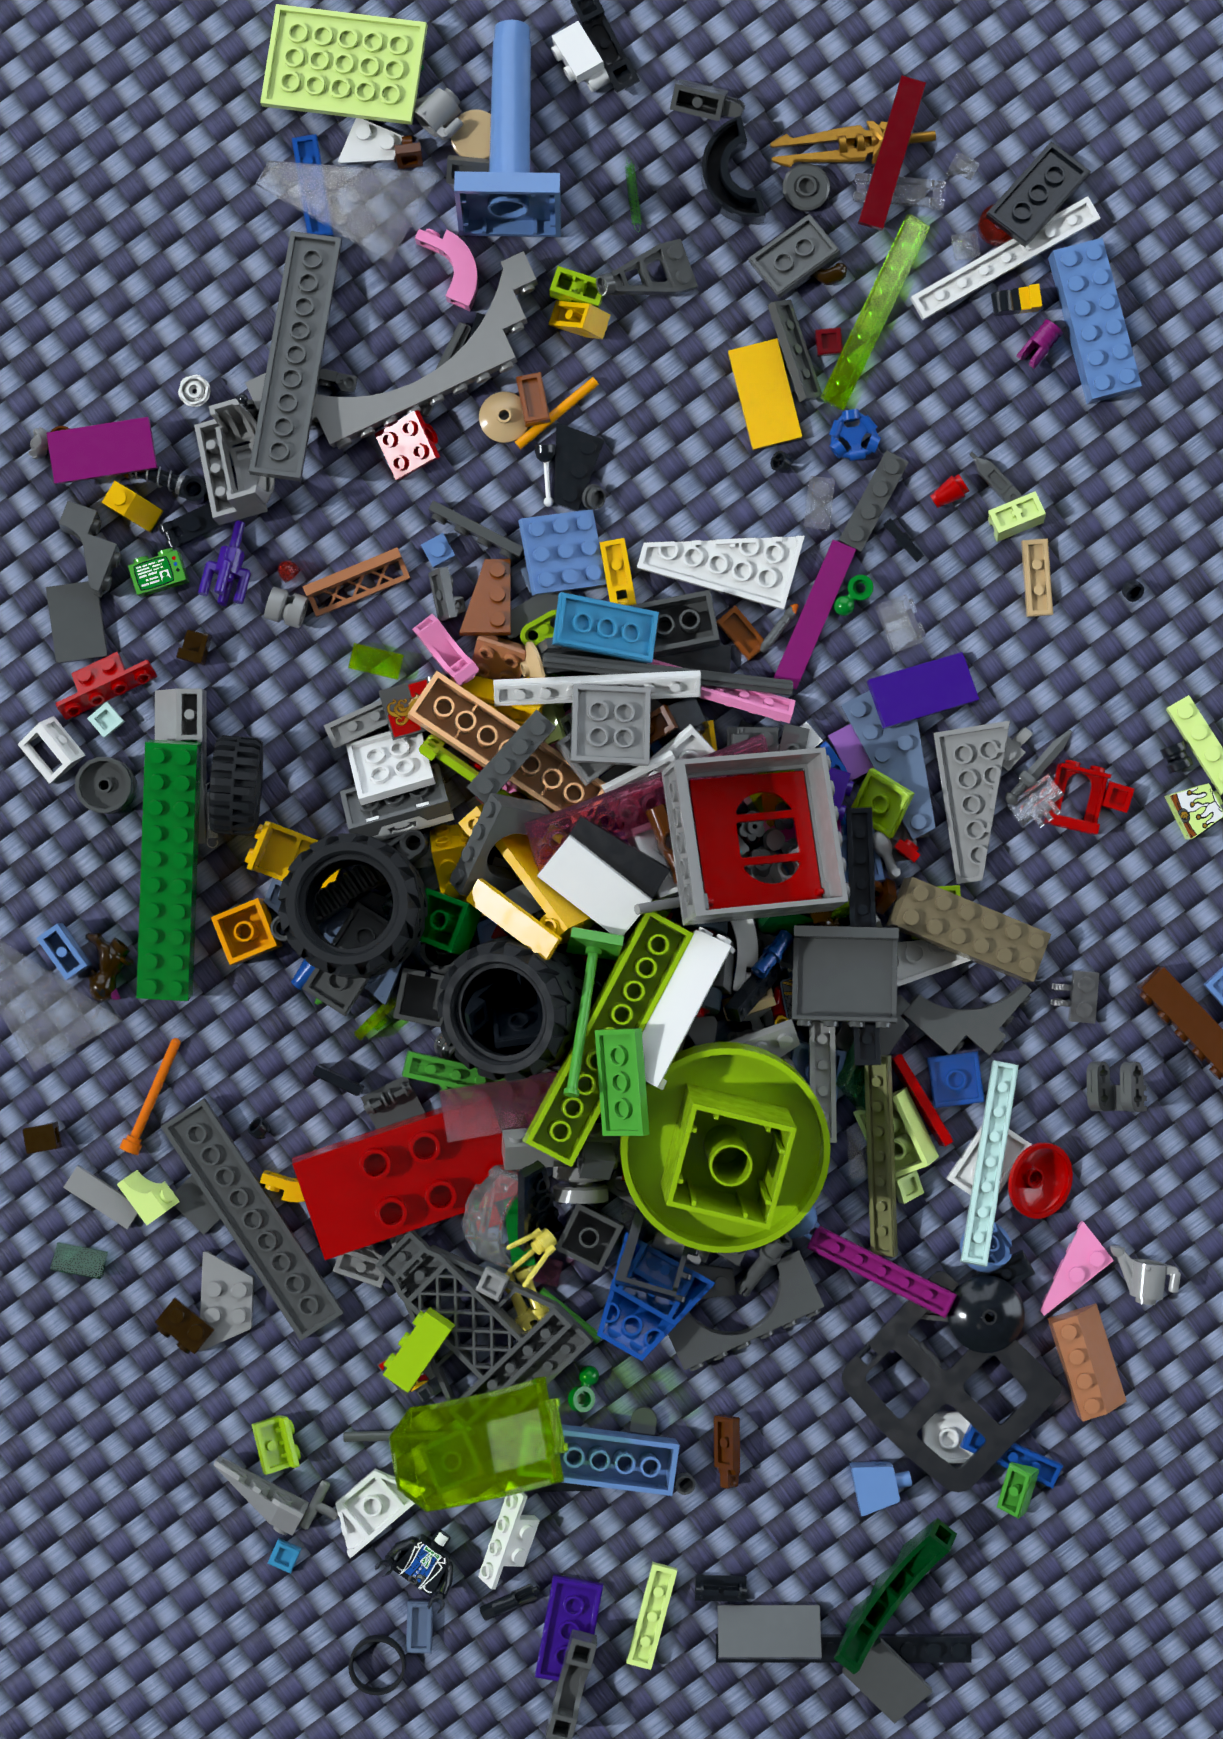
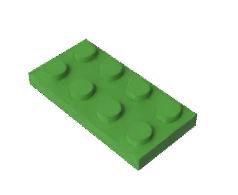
(622, 1082)

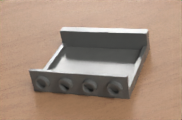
(844, 976)

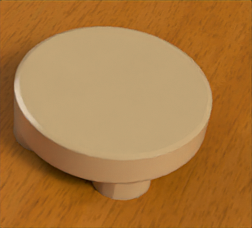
(474, 135)

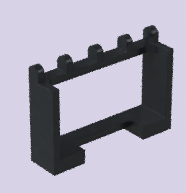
(626, 1260)

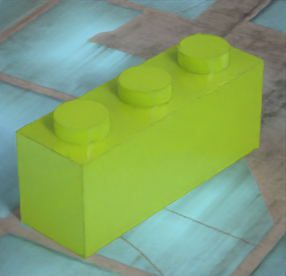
(417, 1349)

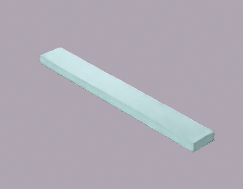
(989, 1164)

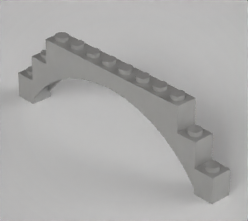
(482, 355)

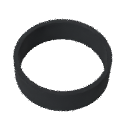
(377, 1691)

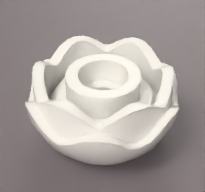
(186, 389)

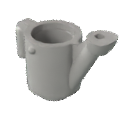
(438, 113)
(1146, 1277)

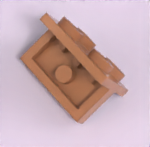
(498, 657)

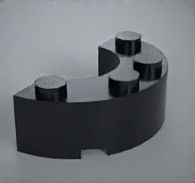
(718, 186)

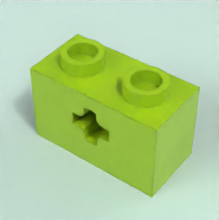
(575, 287)

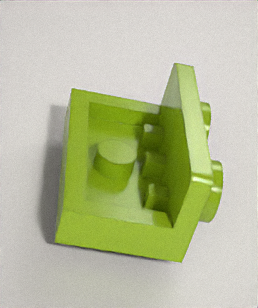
(276, 1444)

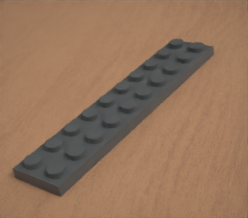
(295, 356)
(252, 1219)

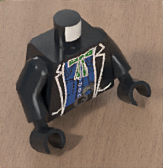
(423, 1564)

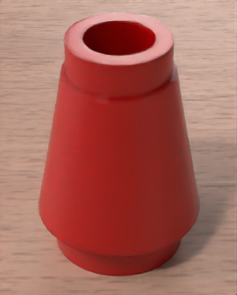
(949, 491)

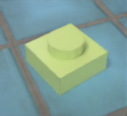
(908, 1187)

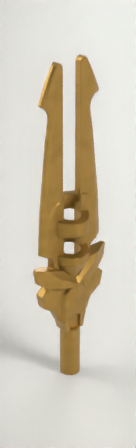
(867, 143)

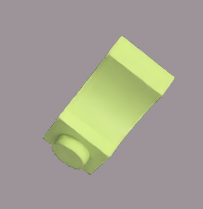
(147, 1197)

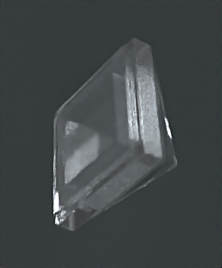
(965, 245)

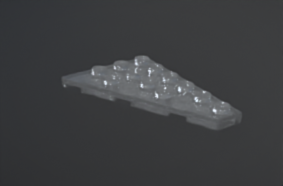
(357, 202)
(45, 1011)

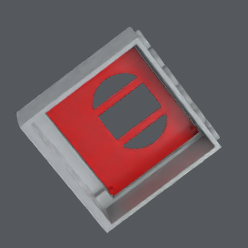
(706, 840)

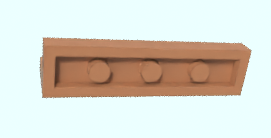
(352, 573)

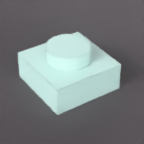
(106, 720)

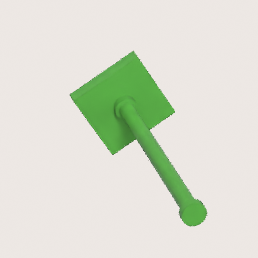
(594, 946)

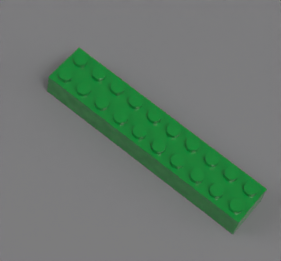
(169, 869)

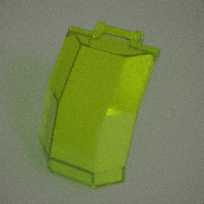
(479, 1447)

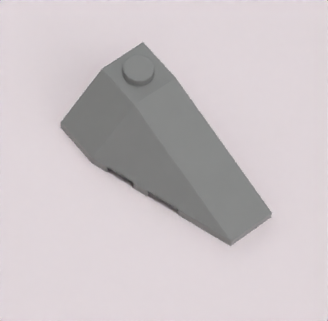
(271, 1501)

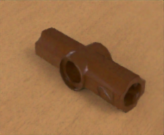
(659, 822)

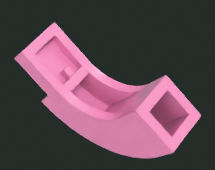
(465, 278)
(445, 650)

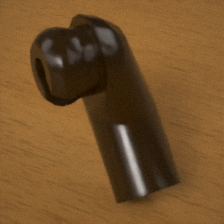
(831, 275)

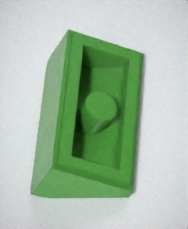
(1017, 1489)

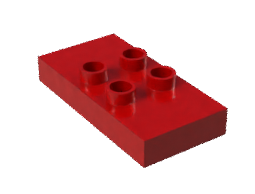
(391, 1181)

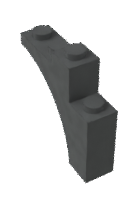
(980, 1025)

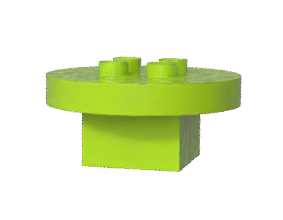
(728, 1150)

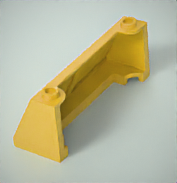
(516, 849)

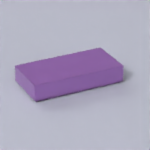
(850, 751)

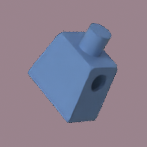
(877, 1485)

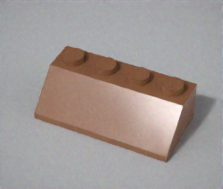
(1087, 1362)

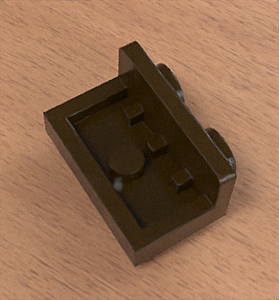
(184, 1326)

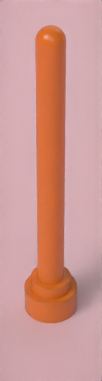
(132, 1142)

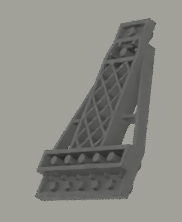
(538, 1351)

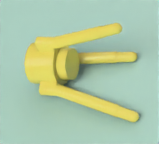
(542, 1242)

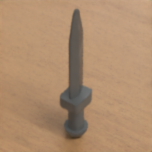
(1029, 778)

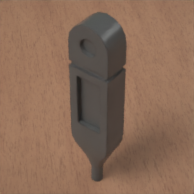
(995, 479)

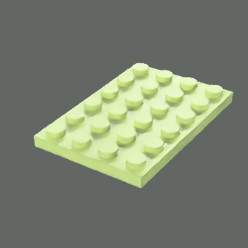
(344, 64)

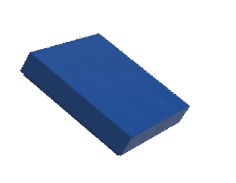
(955, 1079)

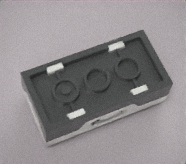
(400, 812)

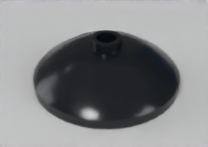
(968, 1311)

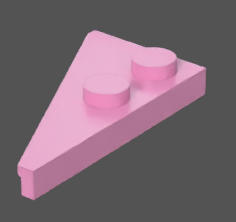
(1082, 1261)

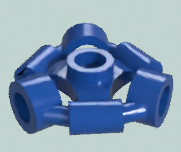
(853, 436)

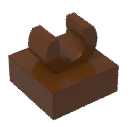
(408, 154)
(884, 894)

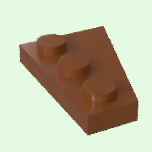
(491, 601)

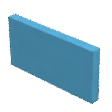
(605, 627)

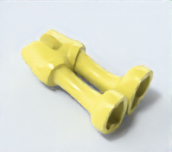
(524, 1314)

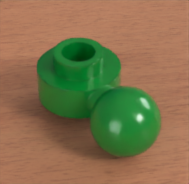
(845, 604)
(588, 1376)

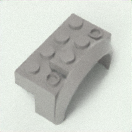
(215, 441)

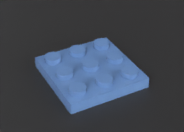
(562, 552)

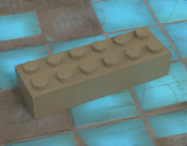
(968, 929)

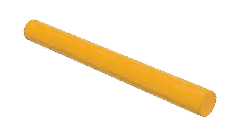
(557, 412)

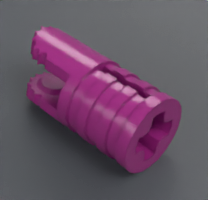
(1041, 340)

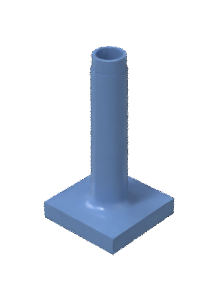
(509, 196)

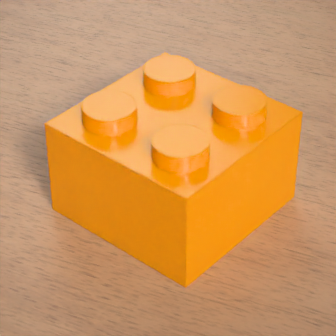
(245, 931)

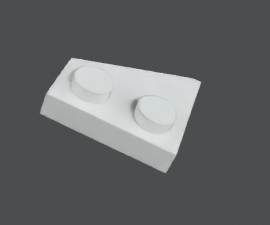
(369, 144)

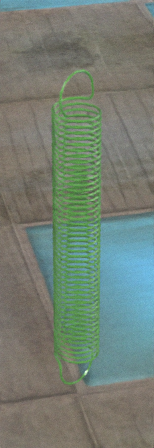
(631, 192)

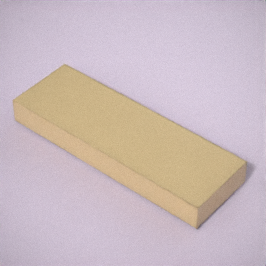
(1037, 577)

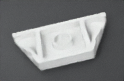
(370, 1509)

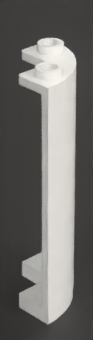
(682, 1002)

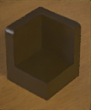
(195, 647)
(42, 1137)

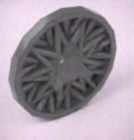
(806, 187)

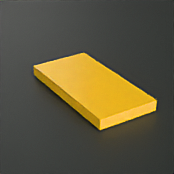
(764, 394)

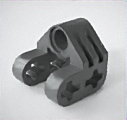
(1126, 1096)

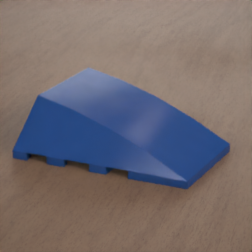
(642, 1320)

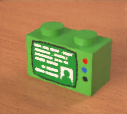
(158, 573)

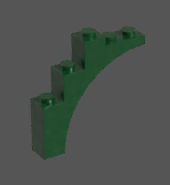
(890, 1590)

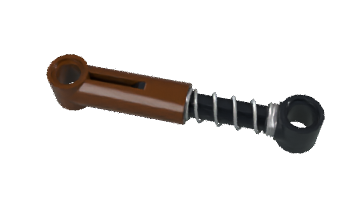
(180, 484)

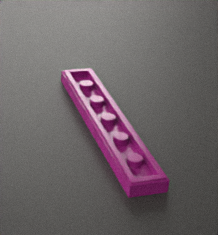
(815, 612)
(881, 1271)

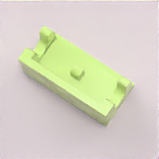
(1016, 516)

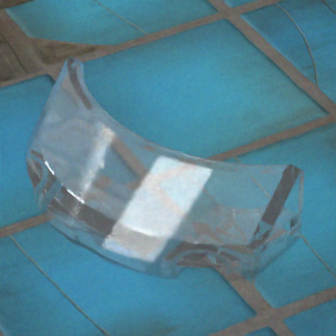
(487, 1212)

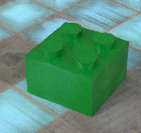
(449, 922)

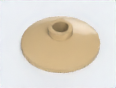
(496, 428)
(533, 664)

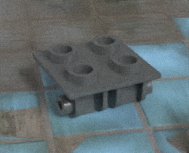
(392, 1103)

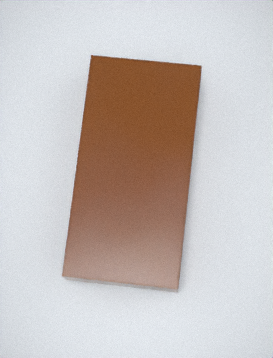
(533, 399)
(741, 632)

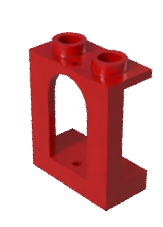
(1098, 781)

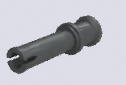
(769, 1255)

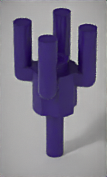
(227, 568)

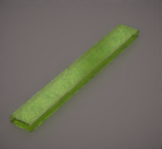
(875, 312)

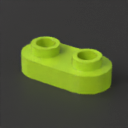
(541, 626)

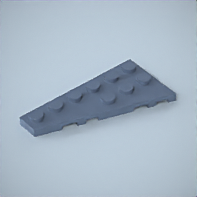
(897, 755)

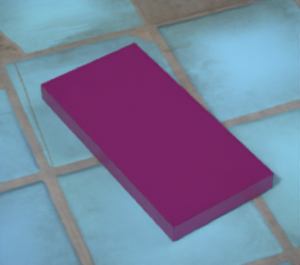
(101, 450)

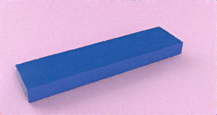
(307, 151)
(1048, 1468)

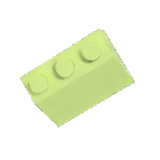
(911, 1139)

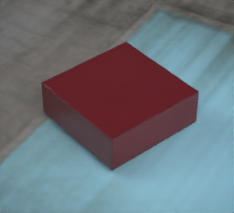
(828, 342)

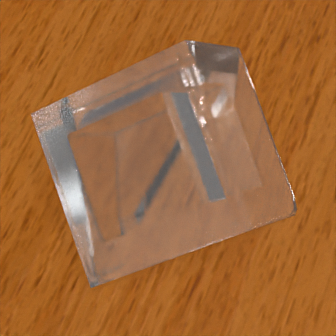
(963, 166)

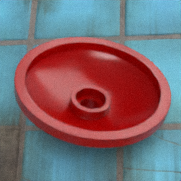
(1040, 1180)

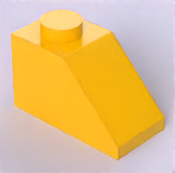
(579, 319)
(132, 506)

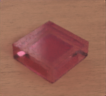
(549, 1272)

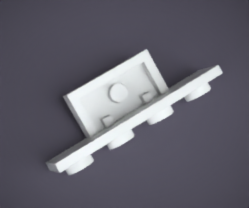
(510, 1540)

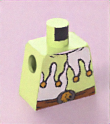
(1195, 809)

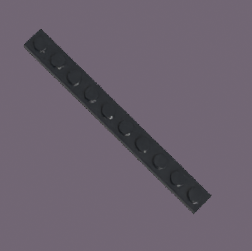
(862, 912)
(910, 1647)

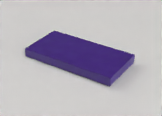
(922, 690)
(570, 1606)

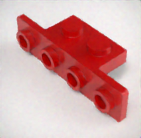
(103, 682)

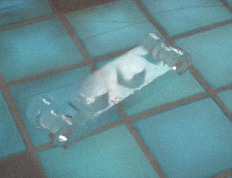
(907, 191)

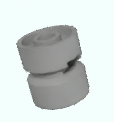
(286, 607)

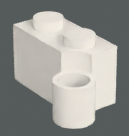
(579, 57)

